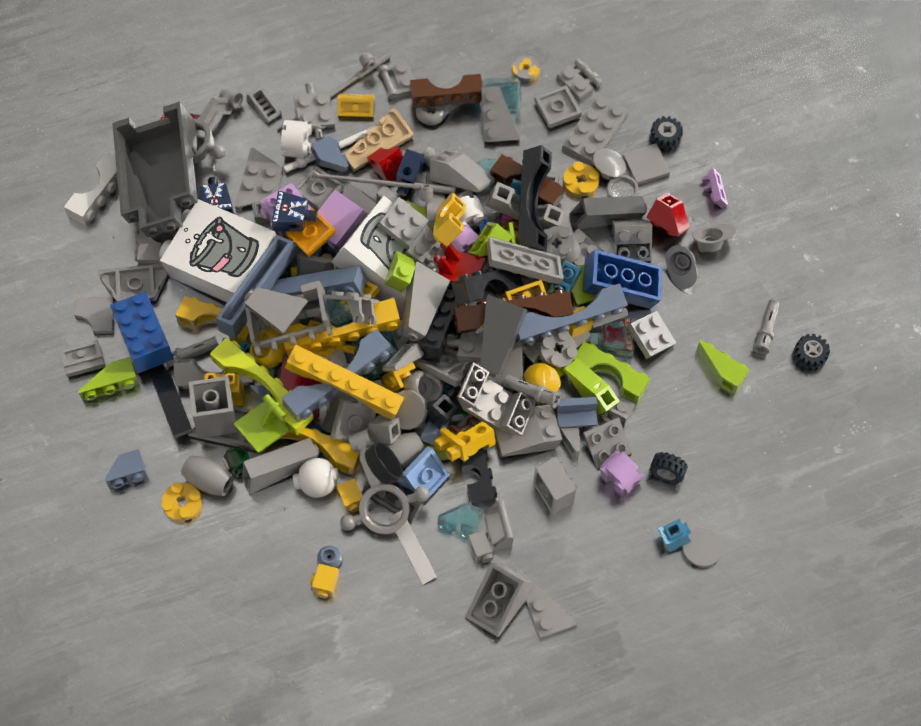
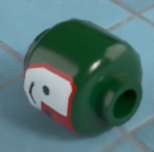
(234, 460)

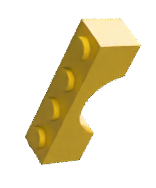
(447, 221)
(194, 313)

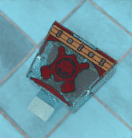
(615, 338)

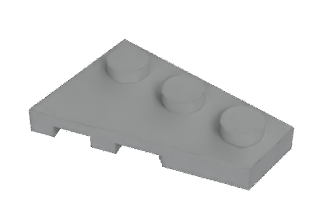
(496, 116)

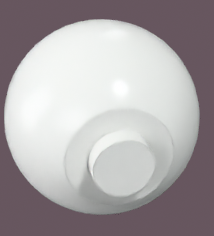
(316, 477)

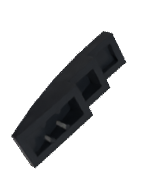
(171, 403)

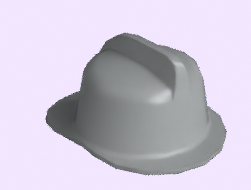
(712, 237)
(681, 266)

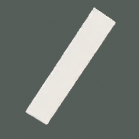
(414, 550)

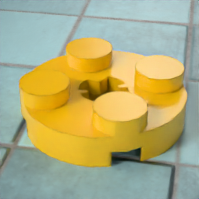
(584, 171)
(176, 492)

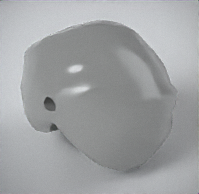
(426, 385)

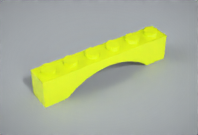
(233, 360)

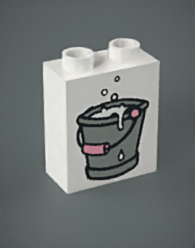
(214, 250)
(374, 252)

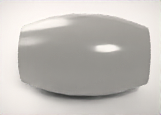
(406, 448)
(207, 475)

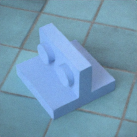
(425, 471)

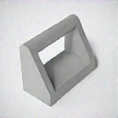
(499, 526)

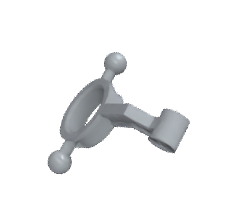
(224, 104)
(362, 442)

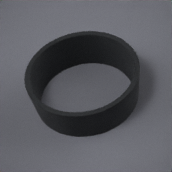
(387, 456)

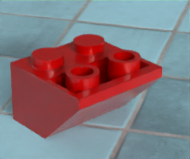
(669, 214)

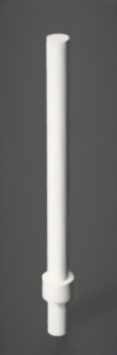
(301, 162)

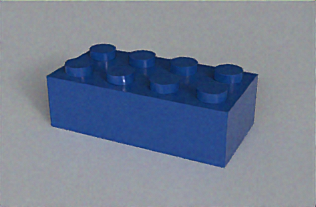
(638, 279)
(142, 332)

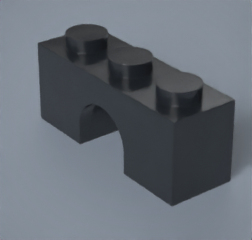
(445, 407)
(481, 492)

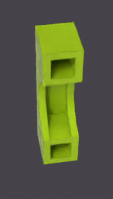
(632, 382)

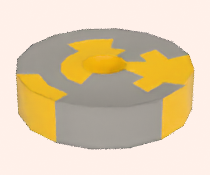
(526, 62)

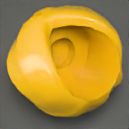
(268, 357)
(542, 374)

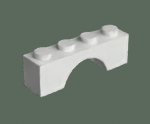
(85, 205)

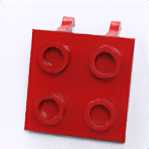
(457, 263)

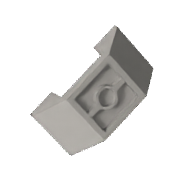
(493, 403)

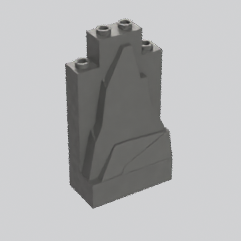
(156, 169)

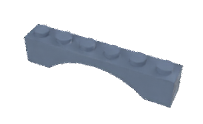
(605, 302)
(305, 399)

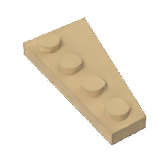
(388, 133)

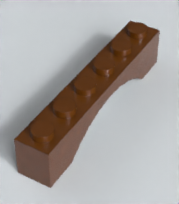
(557, 304)

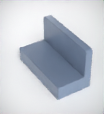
(577, 412)

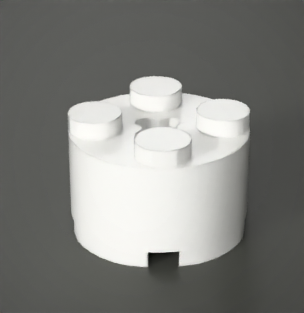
(295, 139)
(474, 212)

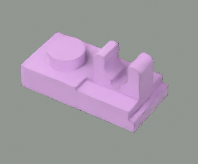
(716, 186)

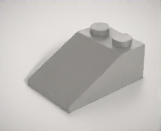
(459, 171)
(539, 434)
(498, 598)

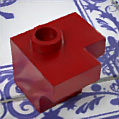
(386, 162)

